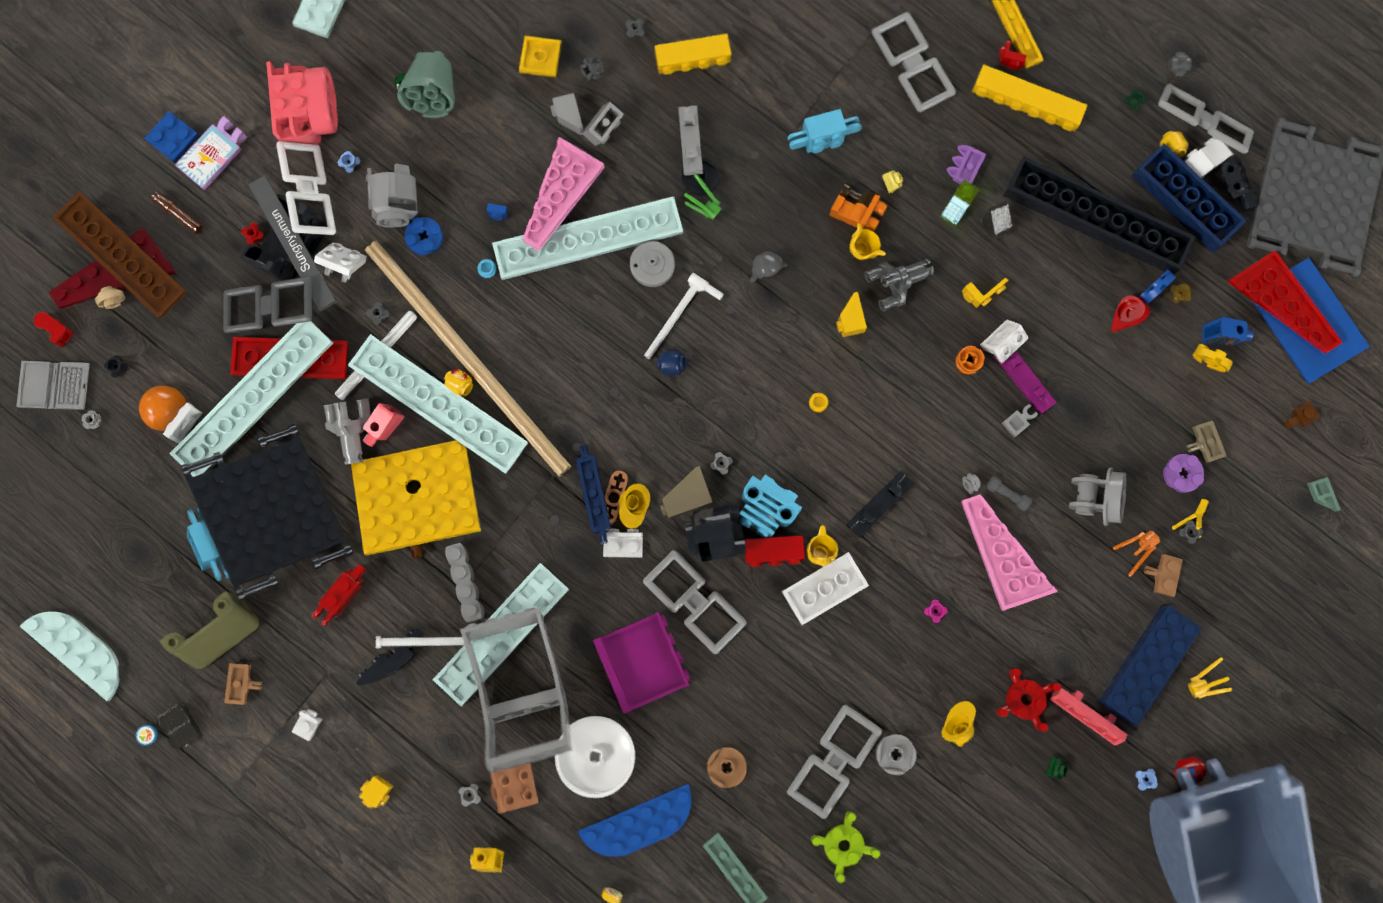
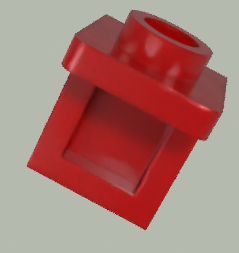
(1011, 59)

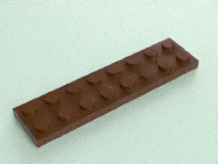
(119, 255)

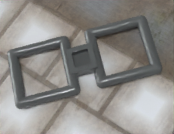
(267, 305)

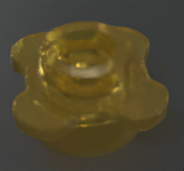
(1184, 288)

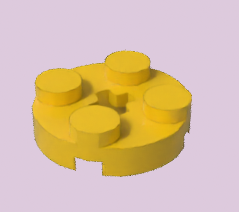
(1215, 359)

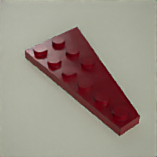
(94, 277)

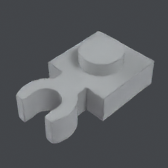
(1018, 422)

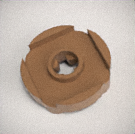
(738, 766)

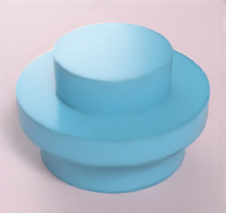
(487, 268)

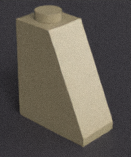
(687, 495)

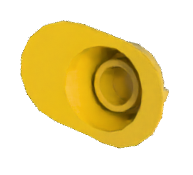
(634, 505)
(959, 723)

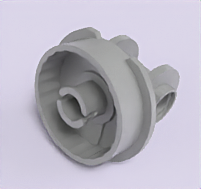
(1114, 496)

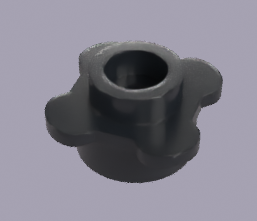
(116, 360)

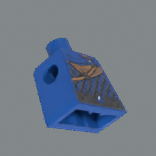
(1226, 332)

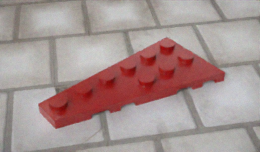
(1281, 295)

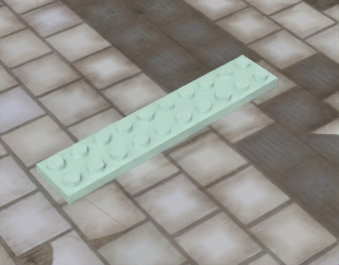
(590, 238)
(253, 395)
(438, 404)

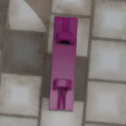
(1027, 382)

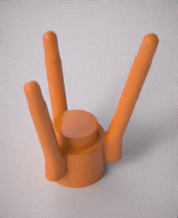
(1147, 542)

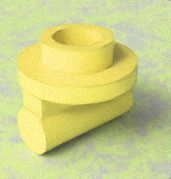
(893, 180)

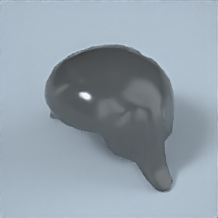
(766, 265)

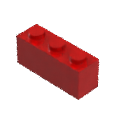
(774, 551)

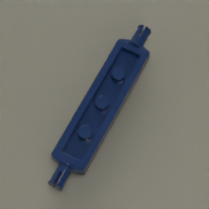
(593, 494)

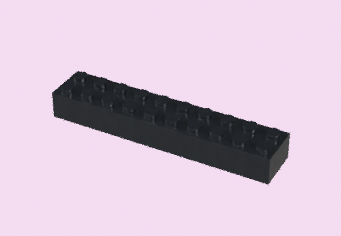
(1099, 216)

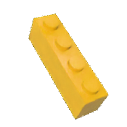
(693, 54)

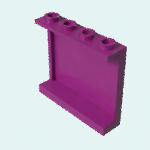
(642, 662)

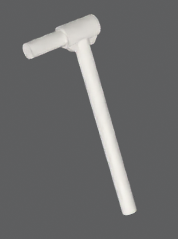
(696, 284)

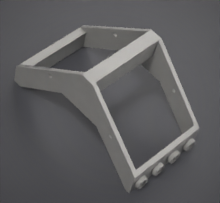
(522, 705)

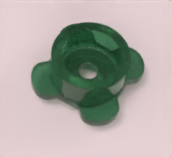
(1135, 94)

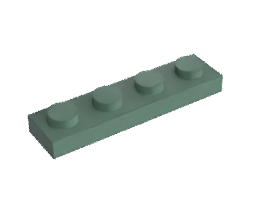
(734, 870)

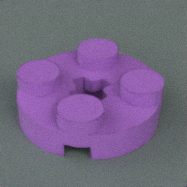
(1194, 477)

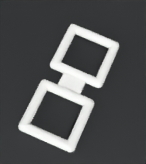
(306, 188)

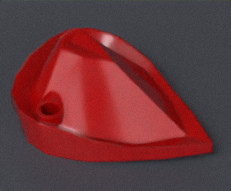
(1130, 312)

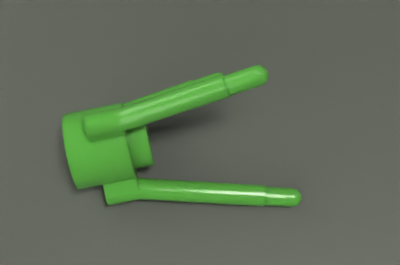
(709, 210)

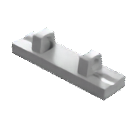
(690, 140)

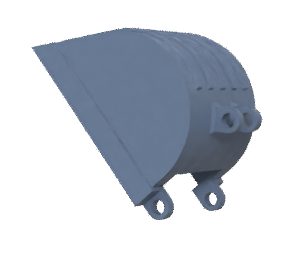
(1236, 838)

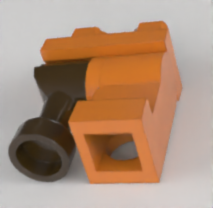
(861, 212)

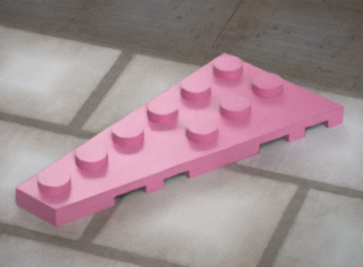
(563, 186)
(1007, 563)

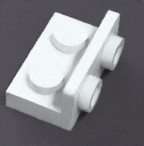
(1005, 340)
(182, 423)
(623, 544)

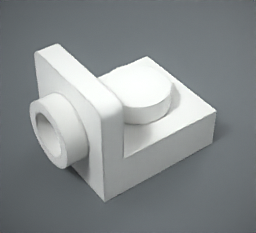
(307, 724)

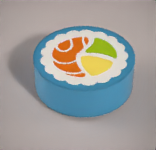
(146, 735)

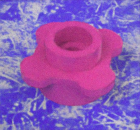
(935, 616)

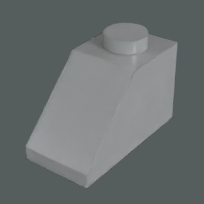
(567, 112)

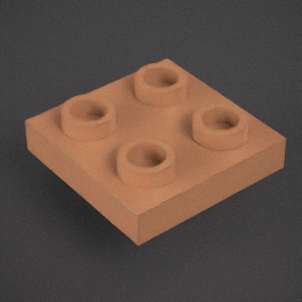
(513, 788)

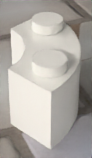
(1208, 157)

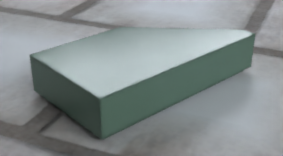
(1323, 494)

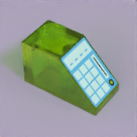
(959, 202)

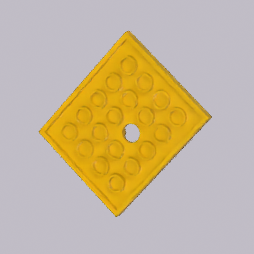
(438, 511)

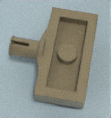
(1208, 442)

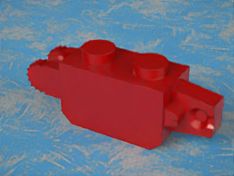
(340, 594)

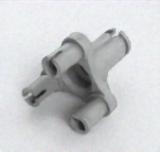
(348, 429)

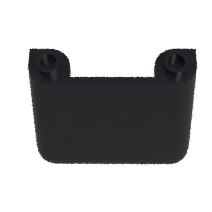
(272, 256)

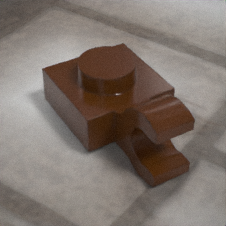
(1303, 415)

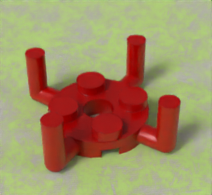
(1037, 702)

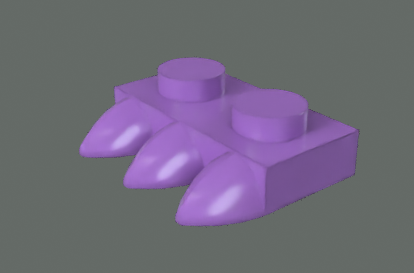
(967, 165)

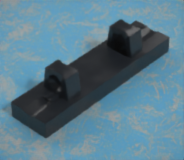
(880, 504)

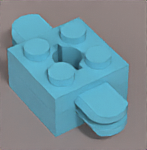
(824, 131)
(203, 545)

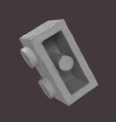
(602, 124)

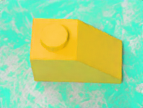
(852, 318)

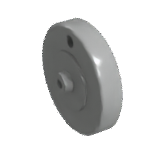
(652, 264)

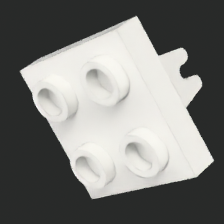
(340, 259)

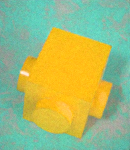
(375, 792)
(487, 860)

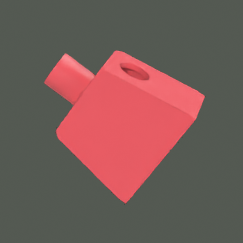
(382, 423)

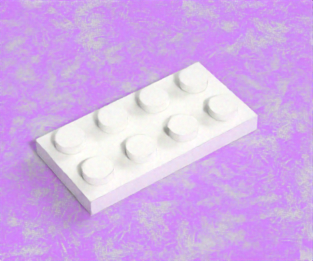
(825, 588)

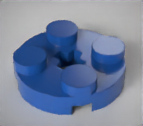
(419, 226)
(1157, 287)

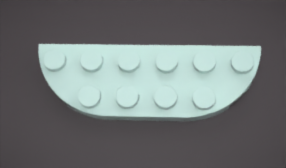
(76, 649)

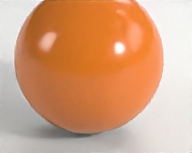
(160, 406)

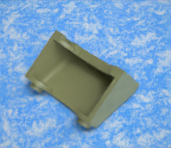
(232, 625)

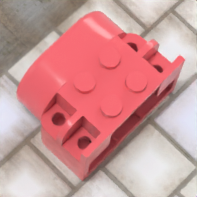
(301, 103)

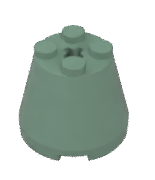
(428, 85)

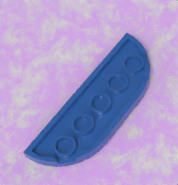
(640, 824)

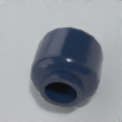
(671, 362)

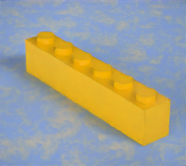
(1029, 98)

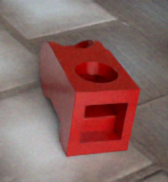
(59, 332)

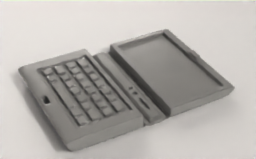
(53, 385)

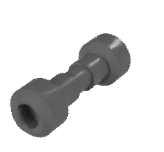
(995, 485)

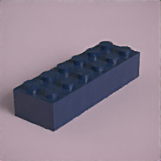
(1188, 198)
(1149, 665)

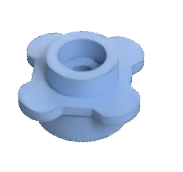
(348, 156)
(1152, 780)

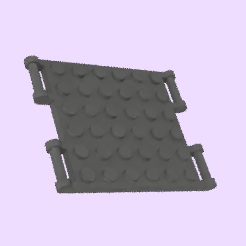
(1316, 197)

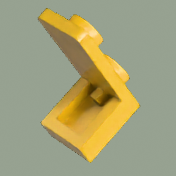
(974, 296)

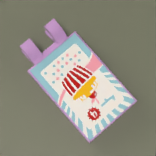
(211, 153)

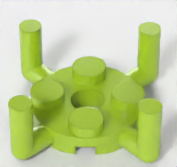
(852, 854)

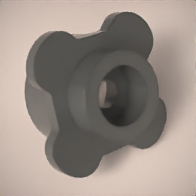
(631, 33)
(383, 314)
(1190, 537)

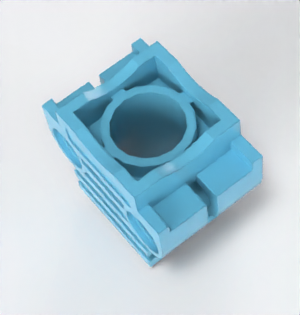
(765, 510)

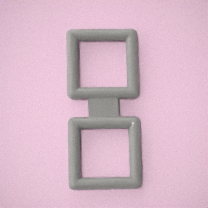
(913, 62)
(1206, 119)
(694, 602)
(834, 761)

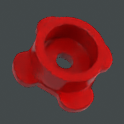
(251, 239)

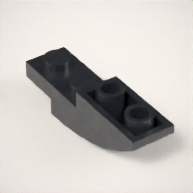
(387, 665)

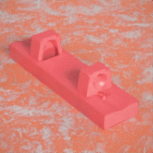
(1102, 725)

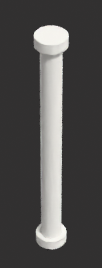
(418, 641)

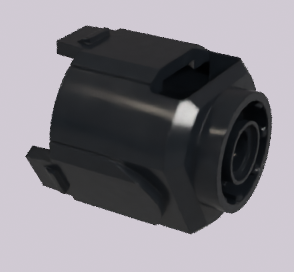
(713, 535)

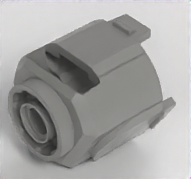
(392, 196)

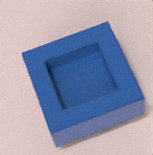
(497, 212)

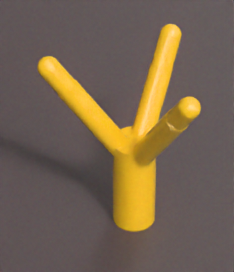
(1198, 514)

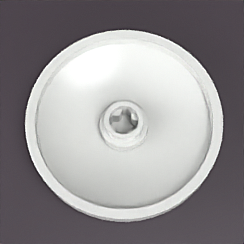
(599, 757)

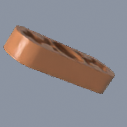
(623, 485)

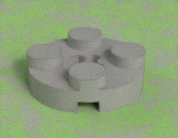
(888, 745)

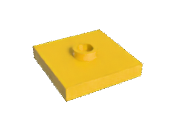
(540, 56)

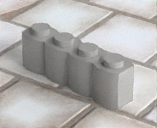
(463, 576)

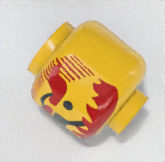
(458, 382)

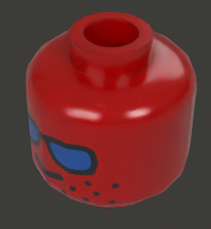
(1195, 767)

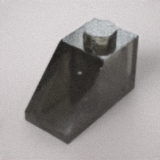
(997, 221)

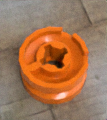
(969, 367)

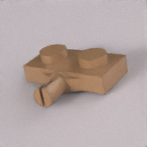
(1166, 575)
(239, 684)

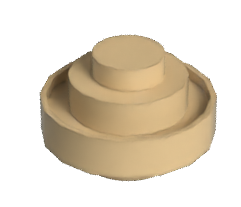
(109, 297)

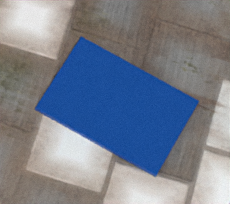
(1305, 356)

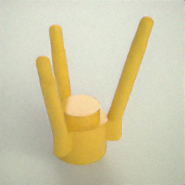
(1200, 688)

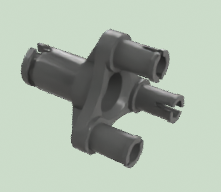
(899, 280)

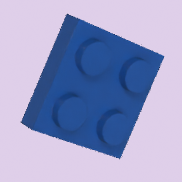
(171, 137)

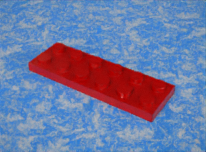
(249, 351)

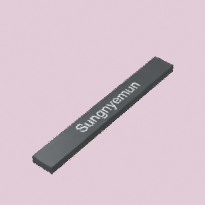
(292, 242)

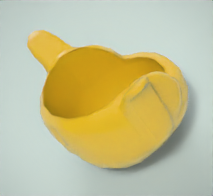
(865, 244)
(822, 548)

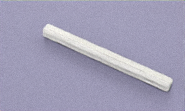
(389, 340)

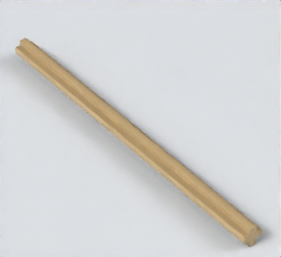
(468, 358)

